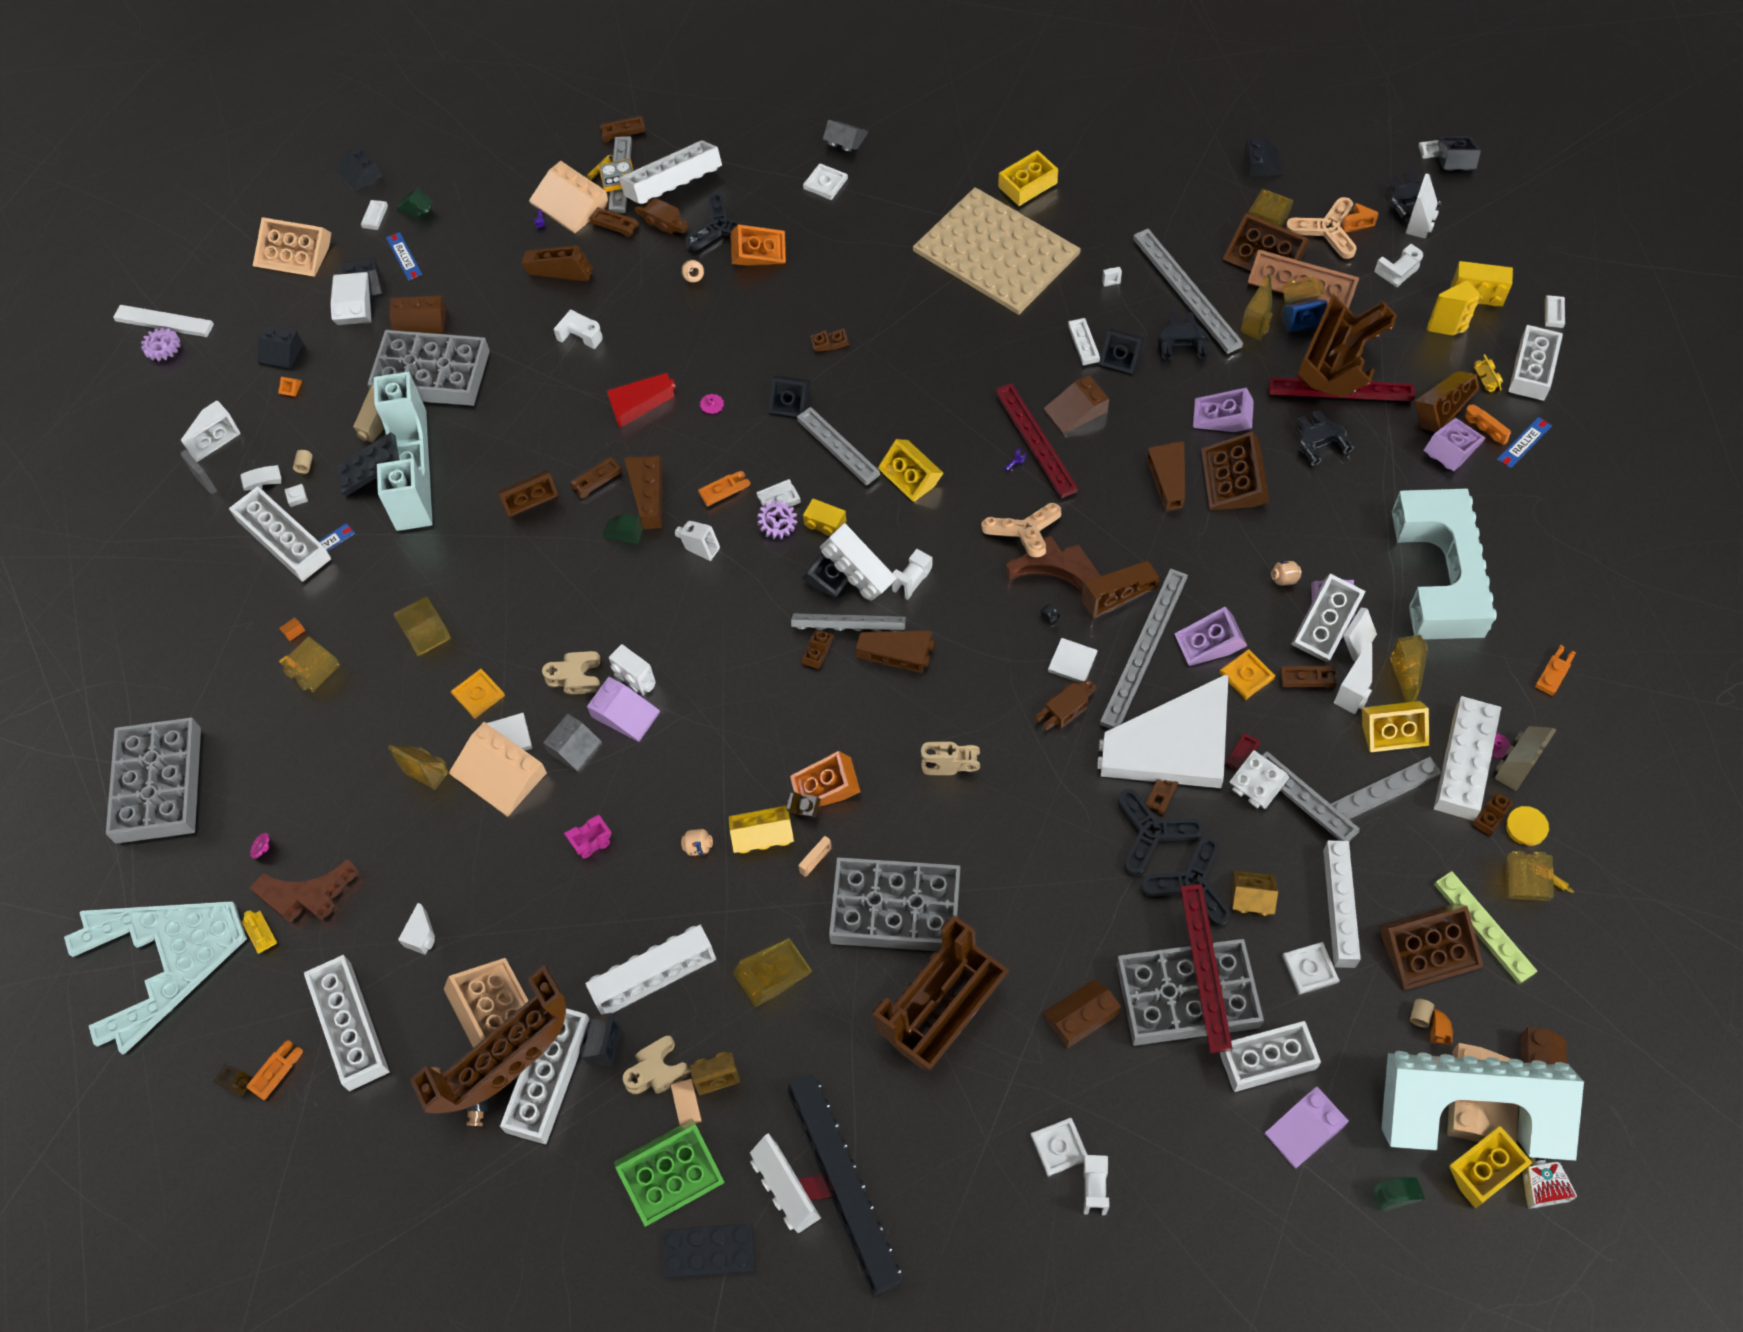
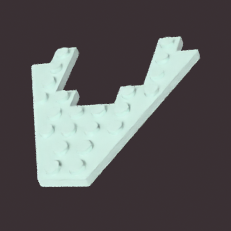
(190, 945)

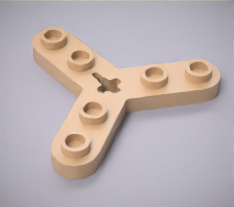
(1335, 234)
(1026, 529)

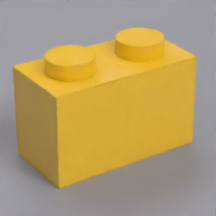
(824, 517)

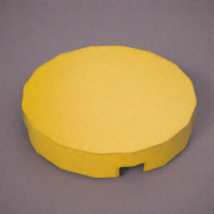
(1527, 826)

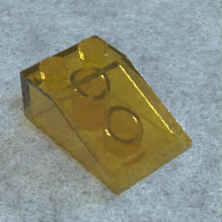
(1259, 311)
(422, 626)
(1408, 663)
(419, 764)
(771, 971)

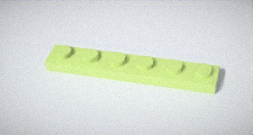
(1487, 929)

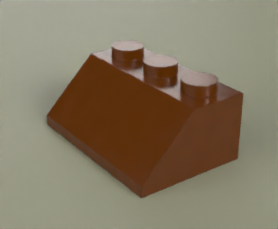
(418, 314)
(527, 493)
(1082, 1012)
(1542, 1046)

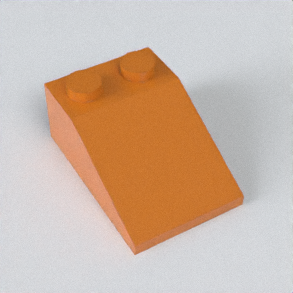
(757, 246)
(829, 779)

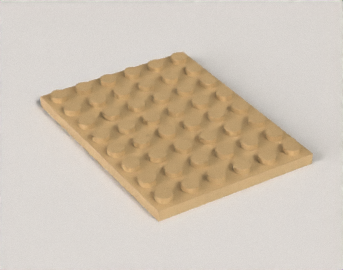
(996, 250)

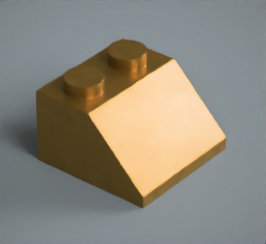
(1254, 892)
(714, 1073)

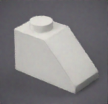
(418, 931)

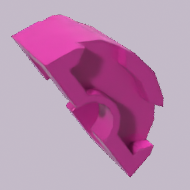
(589, 837)

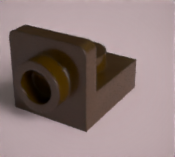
(803, 804)
(233, 1079)

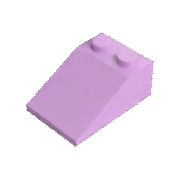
(1224, 411)
(1453, 444)
(1211, 638)
(622, 709)
(1306, 1127)

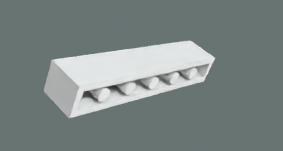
(1341, 904)

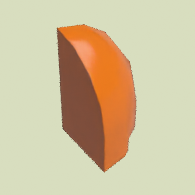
(1441, 1028)

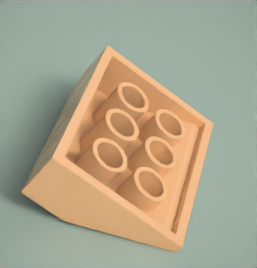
(568, 197)
(291, 247)
(497, 769)
(484, 998)
(1477, 1119)

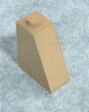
(368, 423)

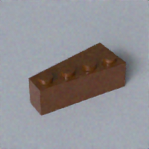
(1445, 400)
(646, 482)
(1118, 588)

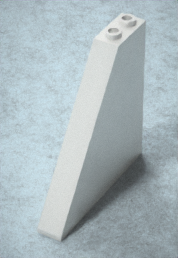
(1173, 741)

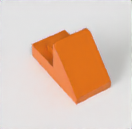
(1360, 218)

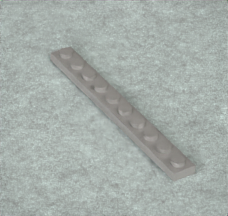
(1188, 291)
(1144, 649)

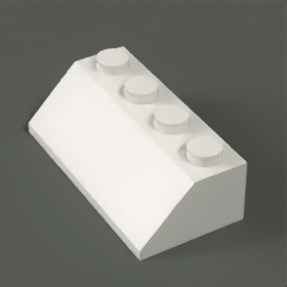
(784, 1185)

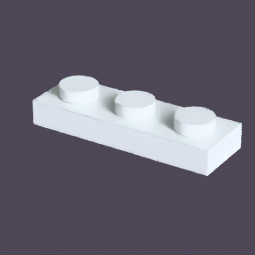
(1083, 341)

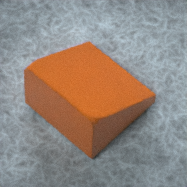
(289, 386)
(292, 629)

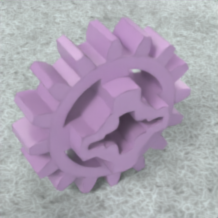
(160, 344)
(784, 520)

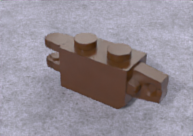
(662, 216)
(1066, 705)

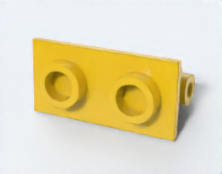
(1492, 379)
(258, 931)

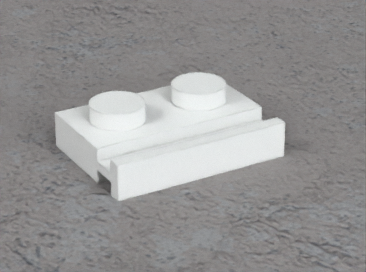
(782, 491)

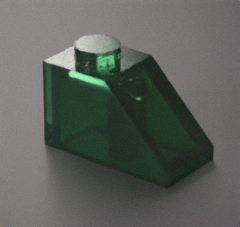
(415, 203)
(624, 528)
(1398, 1192)

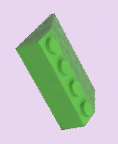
(668, 1172)

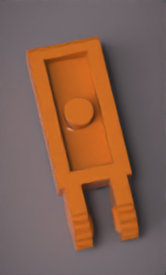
(1488, 424)
(723, 488)
(1554, 672)
(274, 1070)

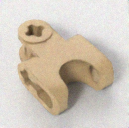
(571, 673)
(949, 758)
(652, 1071)

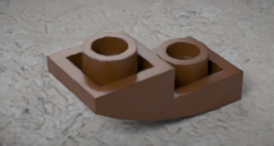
(824, 341)
(818, 648)
(1493, 813)

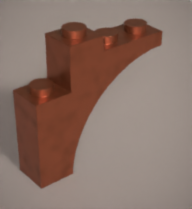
(1069, 565)
(313, 895)

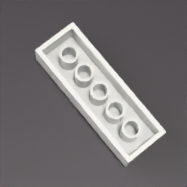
(670, 172)
(280, 533)
(1467, 758)
(651, 970)
(346, 1023)
(544, 1083)

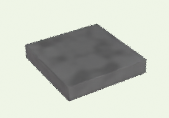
(198, 472)

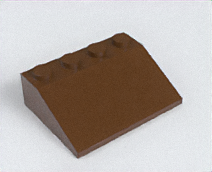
(1257, 235)
(1235, 473)
(1432, 945)

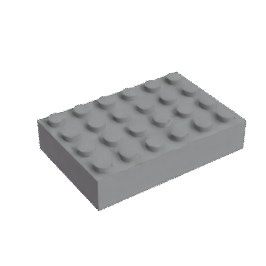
(440, 364)
(153, 780)
(892, 903)
(1164, 994)

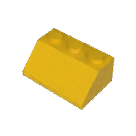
(1454, 309)
(910, 469)
(1396, 726)
(760, 829)
(1488, 1166)

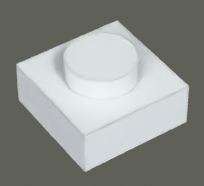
(1111, 276)
(296, 495)

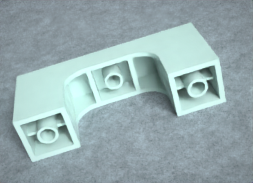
(406, 482)
(1448, 522)
(1425, 1084)

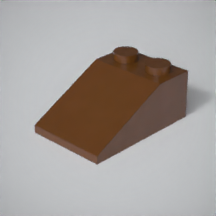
(1077, 405)

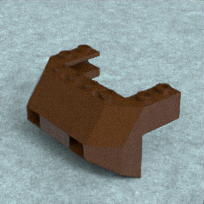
(1334, 353)
(932, 999)

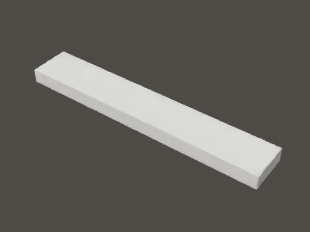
(158, 319)

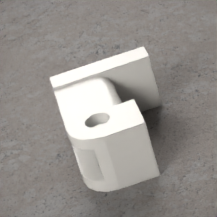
(1401, 269)
(580, 326)
(914, 573)
(1095, 1183)

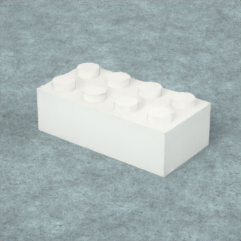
(1535, 362)
(857, 562)
(1328, 617)
(1270, 1056)

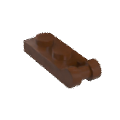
(621, 128)
(614, 221)
(596, 477)
(1308, 676)
(1163, 791)

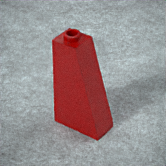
(640, 397)

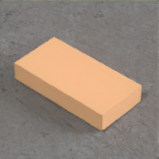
(815, 856)
(686, 1101)

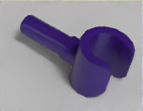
(539, 222)
(1017, 459)

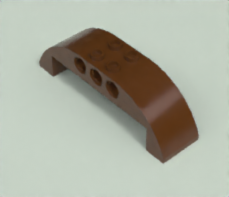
(498, 1056)

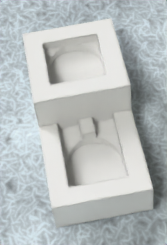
(260, 477)

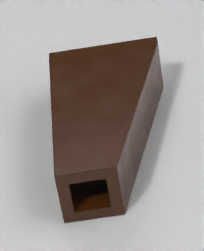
(558, 263)
(1168, 471)
(897, 649)

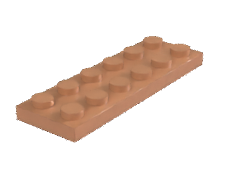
(1286, 269)

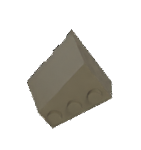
(1523, 756)

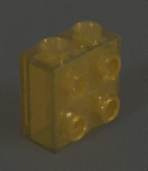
(1271, 207)
(1302, 290)
(310, 664)
(1529, 876)

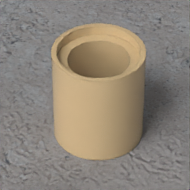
(302, 461)
(1422, 1013)

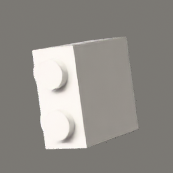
(632, 670)
(1258, 780)

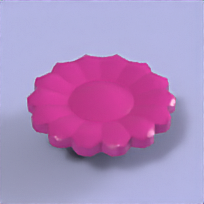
(711, 403)
(1500, 746)
(260, 845)

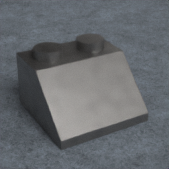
(844, 134)
(572, 743)

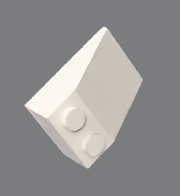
(1424, 210)
(350, 299)
(209, 431)
(1355, 688)

